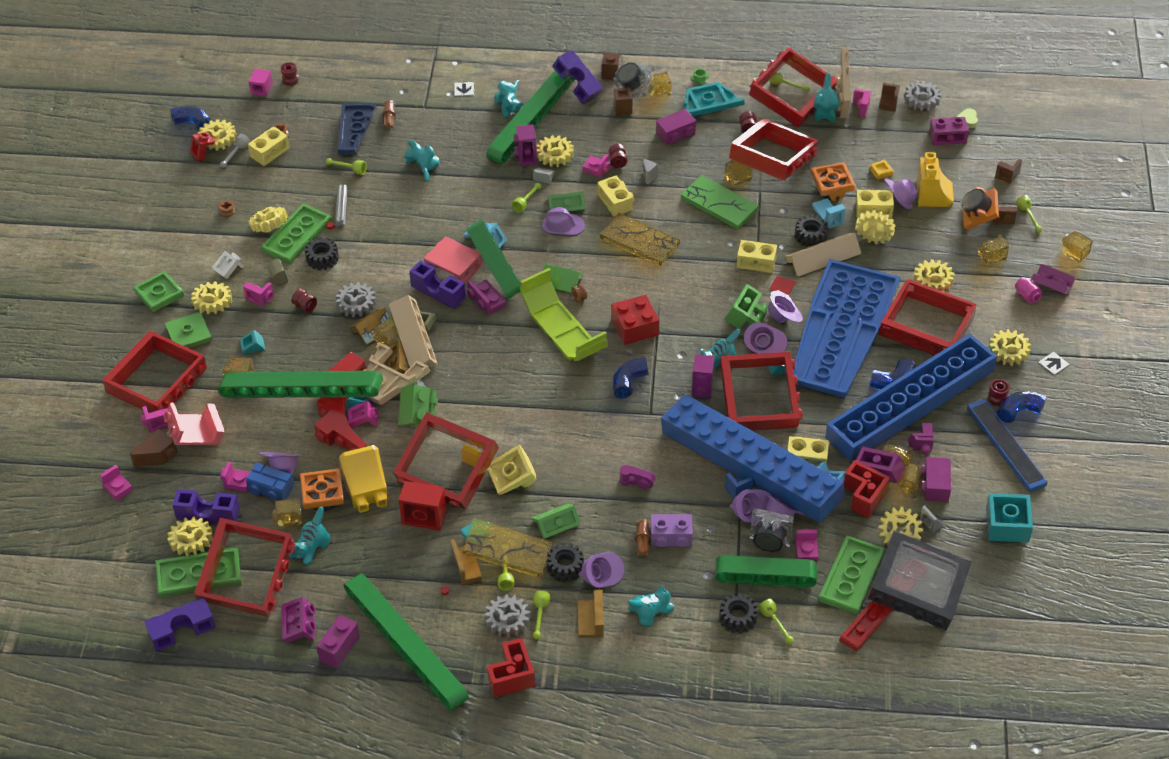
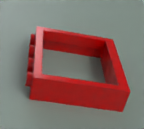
(775, 104)
(741, 151)
(931, 296)
(137, 355)
(431, 421)
(761, 422)
(214, 556)

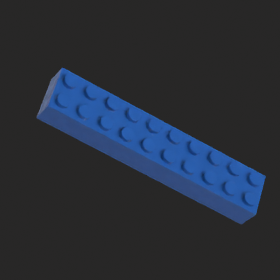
(910, 397)
(753, 456)

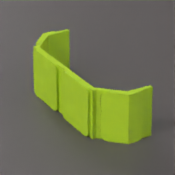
(557, 320)

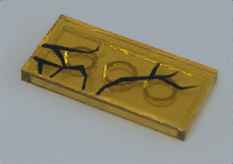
(640, 239)
(507, 547)

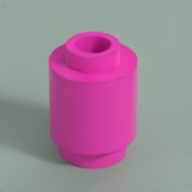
(1028, 290)

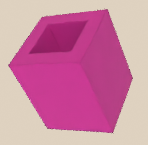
(260, 82)

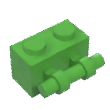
(744, 305)
(414, 403)

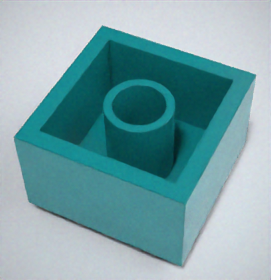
(1009, 517)

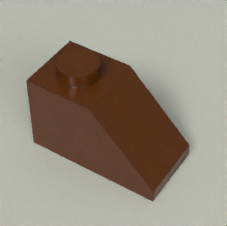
(610, 64)
(154, 450)

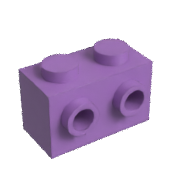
(671, 530)

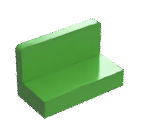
(568, 201)
(563, 278)
(557, 520)

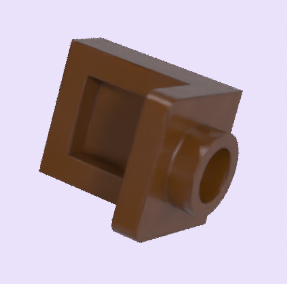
(1007, 215)

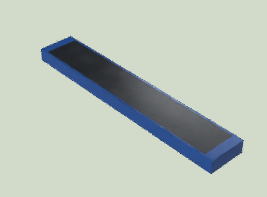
(1007, 445)

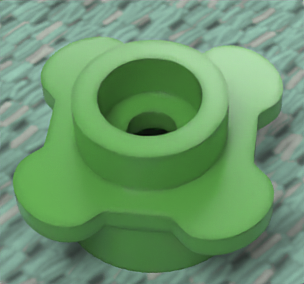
(700, 76)

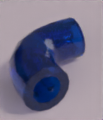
(190, 114)
(626, 373)
(882, 379)
(1020, 401)

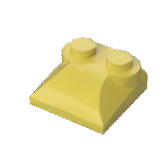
(512, 470)

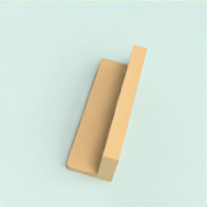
(819, 254)
(412, 331)

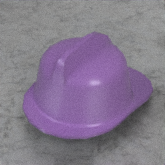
(903, 191)
(561, 222)
(783, 308)
(764, 339)
(282, 461)
(746, 501)
(778, 506)
(602, 569)

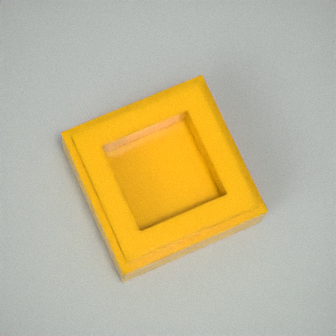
(881, 170)
(470, 455)

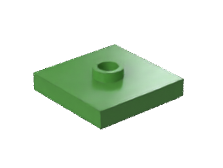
(158, 291)
(189, 330)

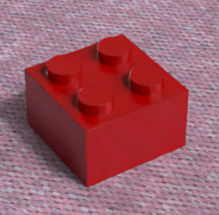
(635, 319)
(422, 505)

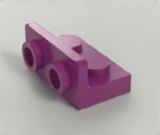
(1054, 279)
(486, 296)
(298, 620)

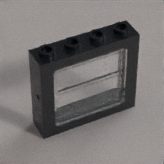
(920, 580)

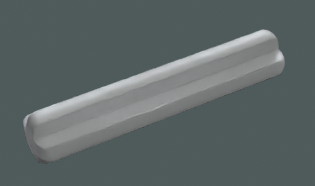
(341, 205)

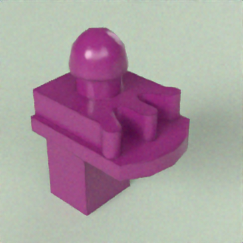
(924, 440)

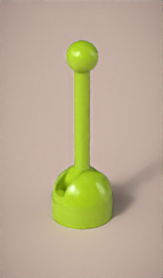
(778, 78)
(358, 167)
(520, 204)
(1024, 204)
(505, 580)
(541, 600)
(768, 609)

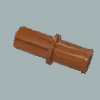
(389, 114)
(642, 537)

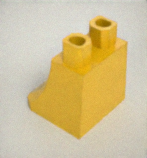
(932, 185)
(364, 477)

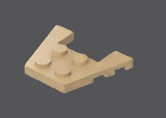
(843, 84)
(392, 379)

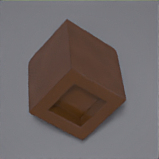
(889, 97)
(623, 101)
(1008, 172)

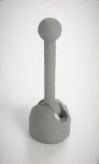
(241, 143)

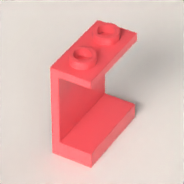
(454, 259)
(194, 429)

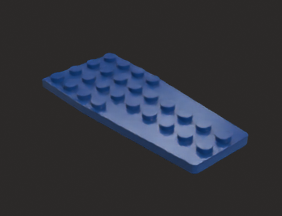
(842, 326)

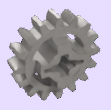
(922, 95)
(356, 299)
(507, 613)

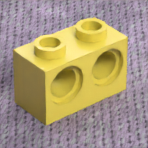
(268, 146)
(615, 195)
(874, 200)
(756, 256)
(809, 449)

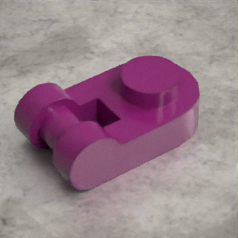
(636, 476)

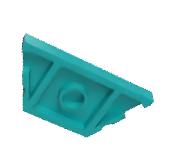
(710, 99)

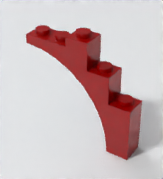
(333, 423)

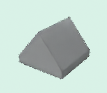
(649, 171)

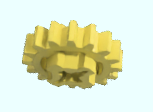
(221, 133)
(553, 151)
(268, 219)
(875, 227)
(934, 275)
(211, 297)
(1010, 347)
(894, 522)
(190, 536)

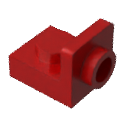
(199, 143)

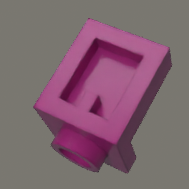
(862, 98)
(597, 166)
(258, 295)
(363, 413)
(154, 420)
(234, 478)
(115, 483)
(806, 544)

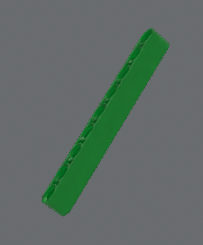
(531, 113)
(300, 384)
(406, 642)

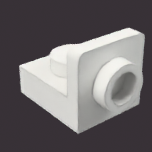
(226, 264)

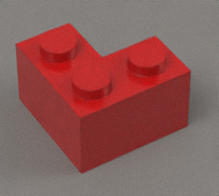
(868, 487)
(514, 673)

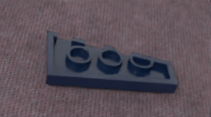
(353, 126)

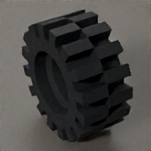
(810, 223)
(321, 261)
(565, 552)
(736, 623)

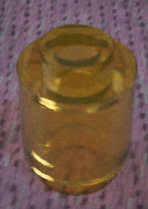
(904, 454)
(909, 479)

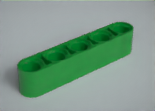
(494, 258)
(766, 571)

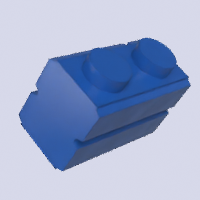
(270, 482)

